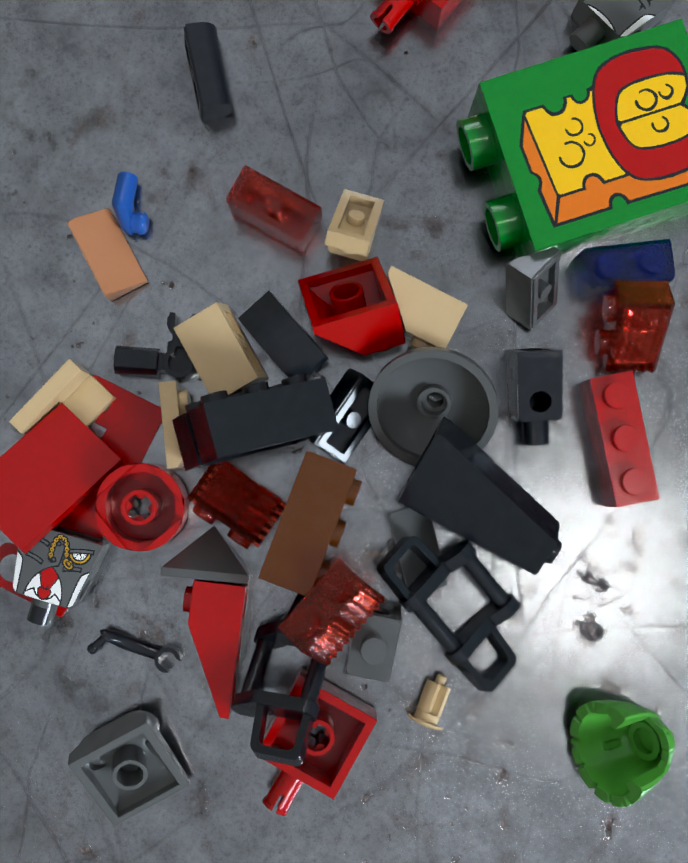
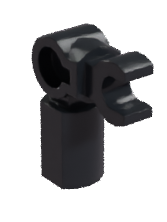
(152, 362)

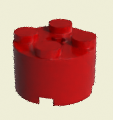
(118, 500)

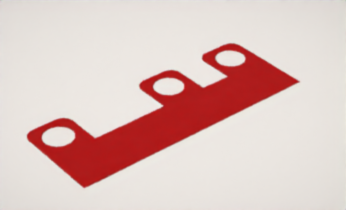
(129, 432)

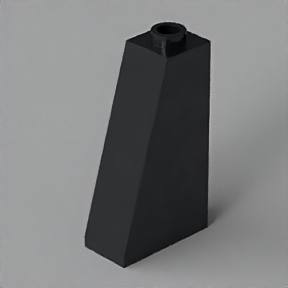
(480, 501)

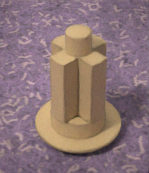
(431, 703)

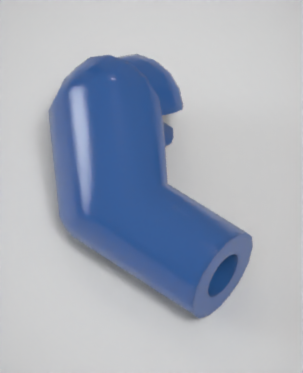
(123, 205)

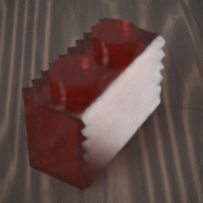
(274, 208)
(634, 325)
(237, 502)
(331, 612)

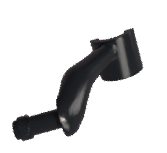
(136, 646)

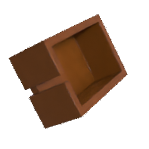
(310, 524)

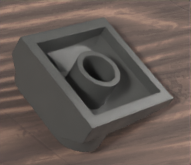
(127, 766)

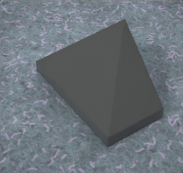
(209, 559)

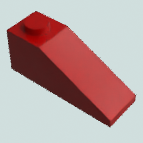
(217, 628)

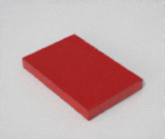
(50, 476)

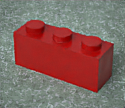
(618, 440)

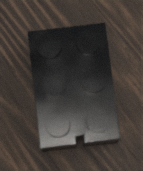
(253, 420)

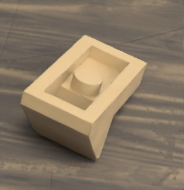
(354, 225)
(172, 405)

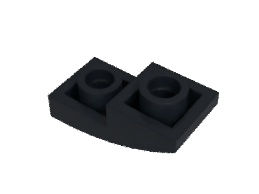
(282, 337)

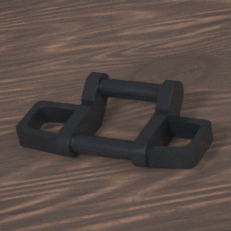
(481, 626)
(260, 703)

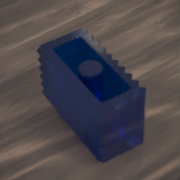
(639, 261)

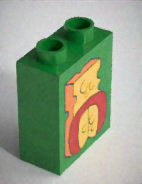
(584, 143)

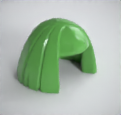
(620, 749)

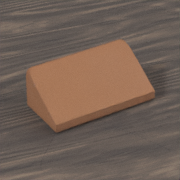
(107, 253)

